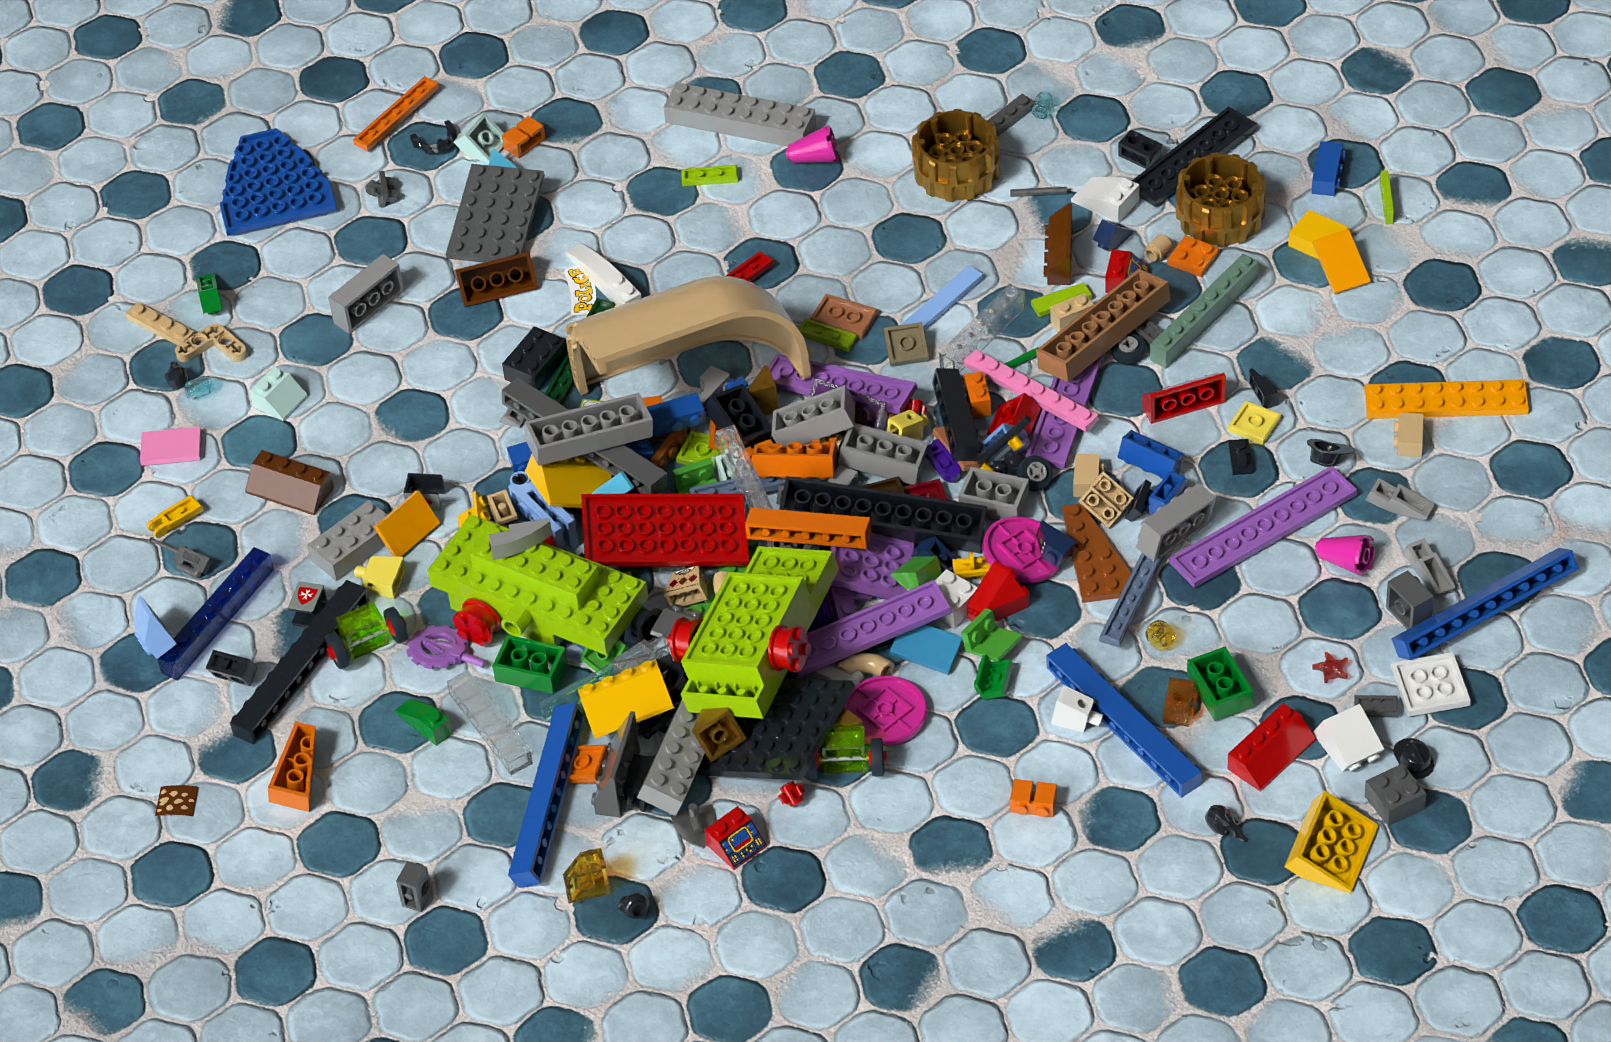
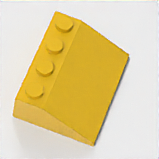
(566, 480)
(634, 689)
(1331, 843)

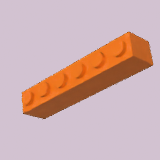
(808, 528)

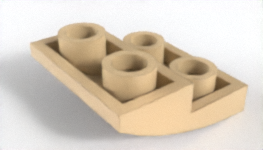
(1105, 499)

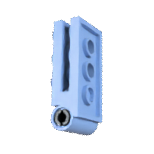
(532, 506)

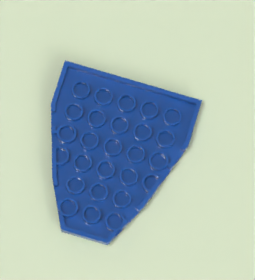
(272, 184)

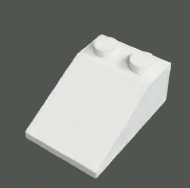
(1108, 196)

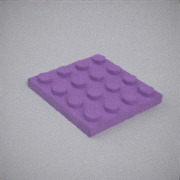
(870, 568)

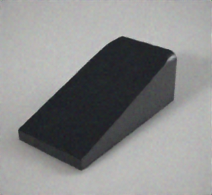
(1265, 392)

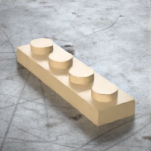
(159, 324)

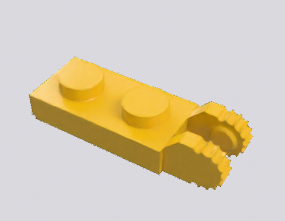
(174, 516)

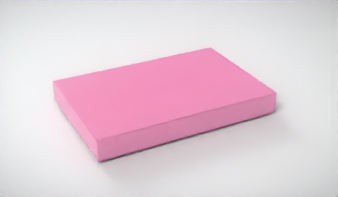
(170, 446)

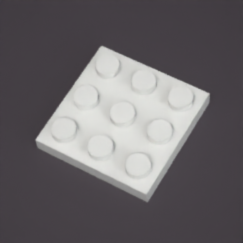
(1430, 684)

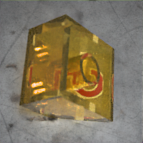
(586, 876)

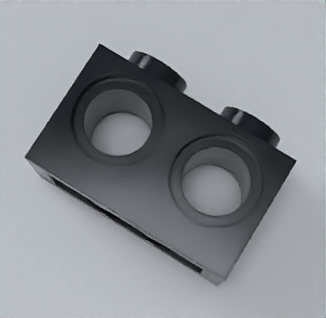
(1139, 149)
(231, 668)

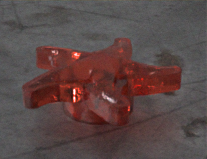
(1331, 668)

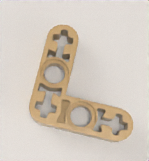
(211, 335)

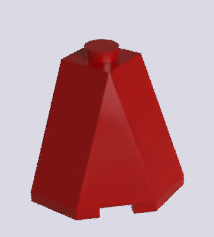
(998, 593)

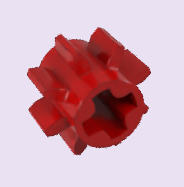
(916, 406)
(791, 793)

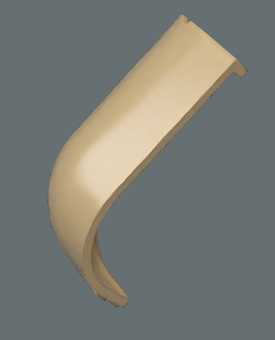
(679, 321)

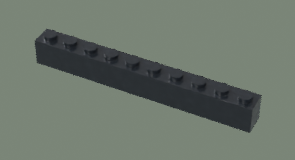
(295, 665)

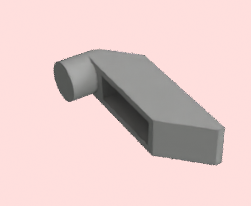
(832, 673)

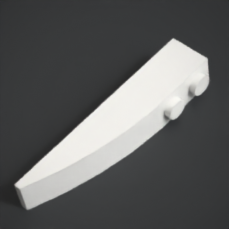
(603, 275)

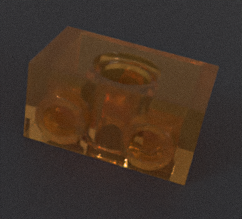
(1179, 702)

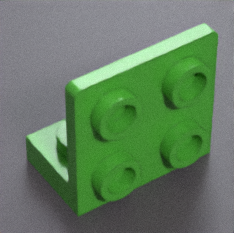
(693, 476)
(985, 638)

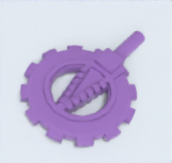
(447, 652)

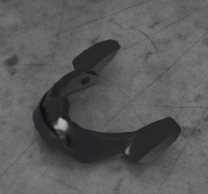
(441, 145)

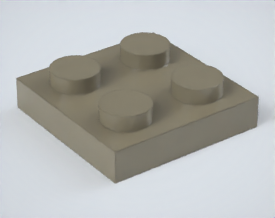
(906, 344)

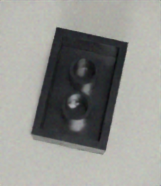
(535, 358)
(739, 409)

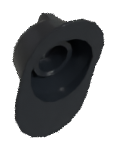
(1327, 453)
(643, 624)
(675, 680)
(1414, 756)

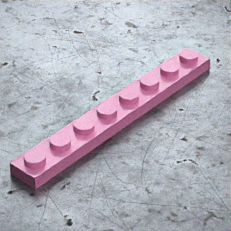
(1043, 396)

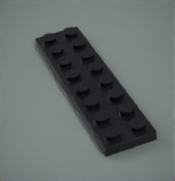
(1215, 136)

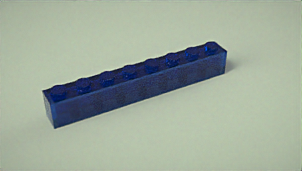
(216, 613)

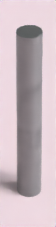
(1038, 191)

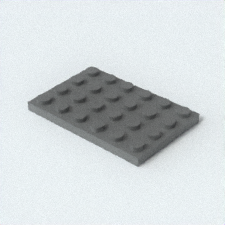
(494, 213)

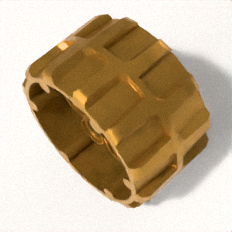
(956, 155)
(1220, 199)

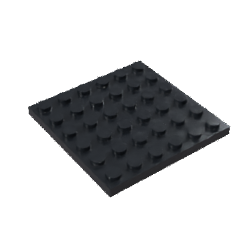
(788, 735)

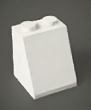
(1349, 738)

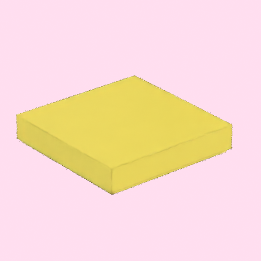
(1254, 422)

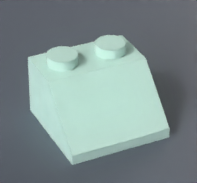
(480, 138)
(277, 394)

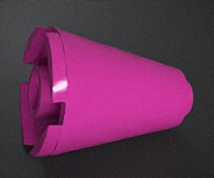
(814, 147)
(1347, 552)

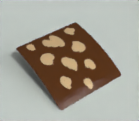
(176, 800)

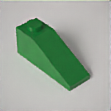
(209, 294)
(425, 720)

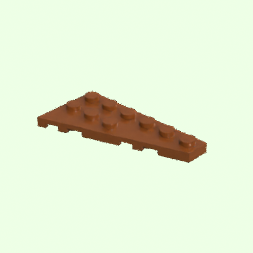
(1096, 563)

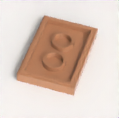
(845, 315)

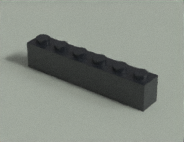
(956, 414)

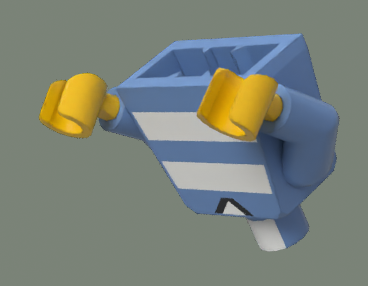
(1016, 444)

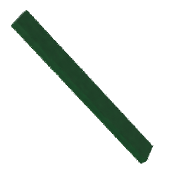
(563, 379)

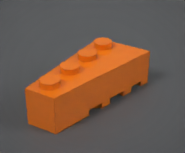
(796, 459)
(294, 772)

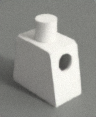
(1074, 710)

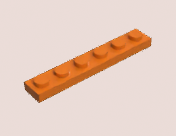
(395, 113)

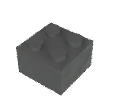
(1409, 600)
(1395, 794)

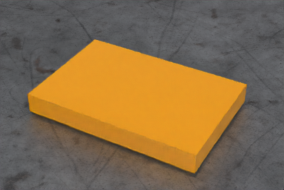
(1341, 261)
(406, 524)

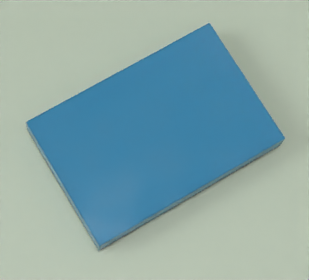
(927, 647)

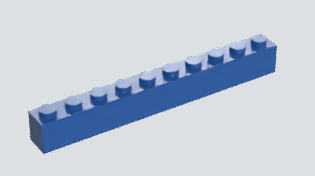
(666, 417)
(1484, 603)
(1125, 720)
(547, 795)

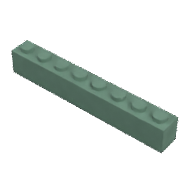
(1204, 311)

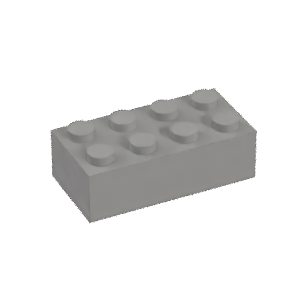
(366, 293)
(814, 417)
(883, 453)
(1175, 521)
(348, 541)

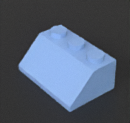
(151, 630)

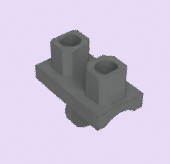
(382, 189)

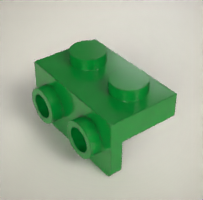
(993, 677)

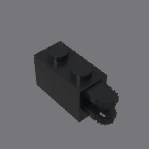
(637, 773)

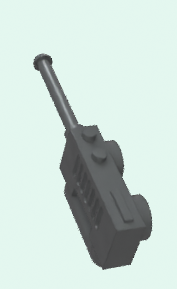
(186, 556)

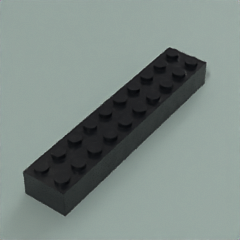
(892, 513)

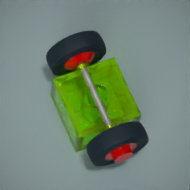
(364, 632)
(846, 753)

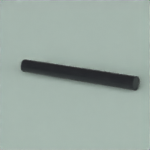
(1004, 440)

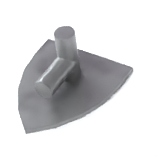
(691, 823)

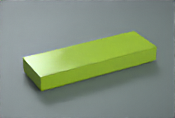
(709, 175)
(1386, 197)
(1042, 304)
(827, 335)

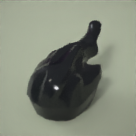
(176, 375)
(1222, 819)

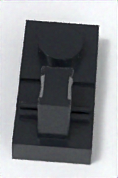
(1240, 457)
(1140, 498)

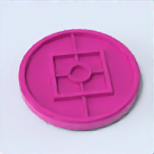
(1015, 545)
(888, 708)

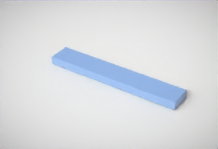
(945, 297)

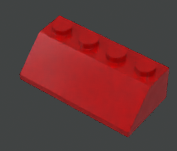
(1184, 397)
(1270, 747)

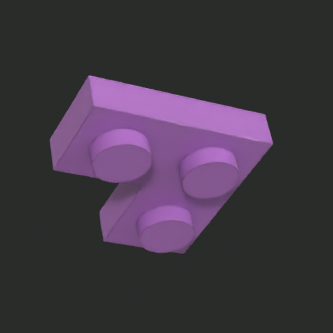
(844, 599)

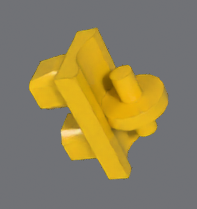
(971, 567)

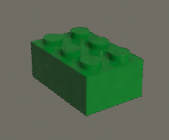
(530, 664)
(1220, 683)

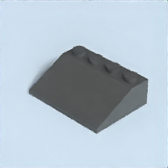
(610, 785)

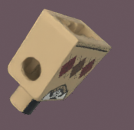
(686, 587)

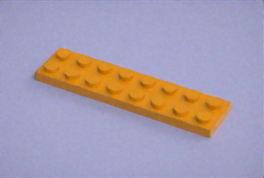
(1446, 399)

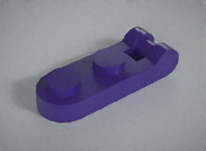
(942, 461)

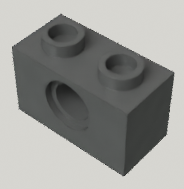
(414, 886)

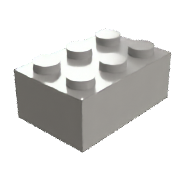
(1000, 492)

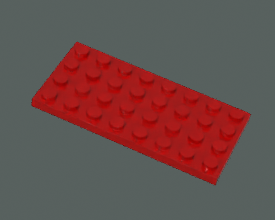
(665, 529)

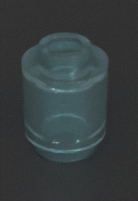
(1042, 105)
(198, 387)

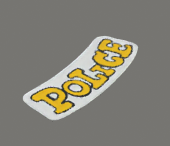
(581, 290)

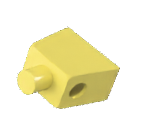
(908, 424)
(382, 575)

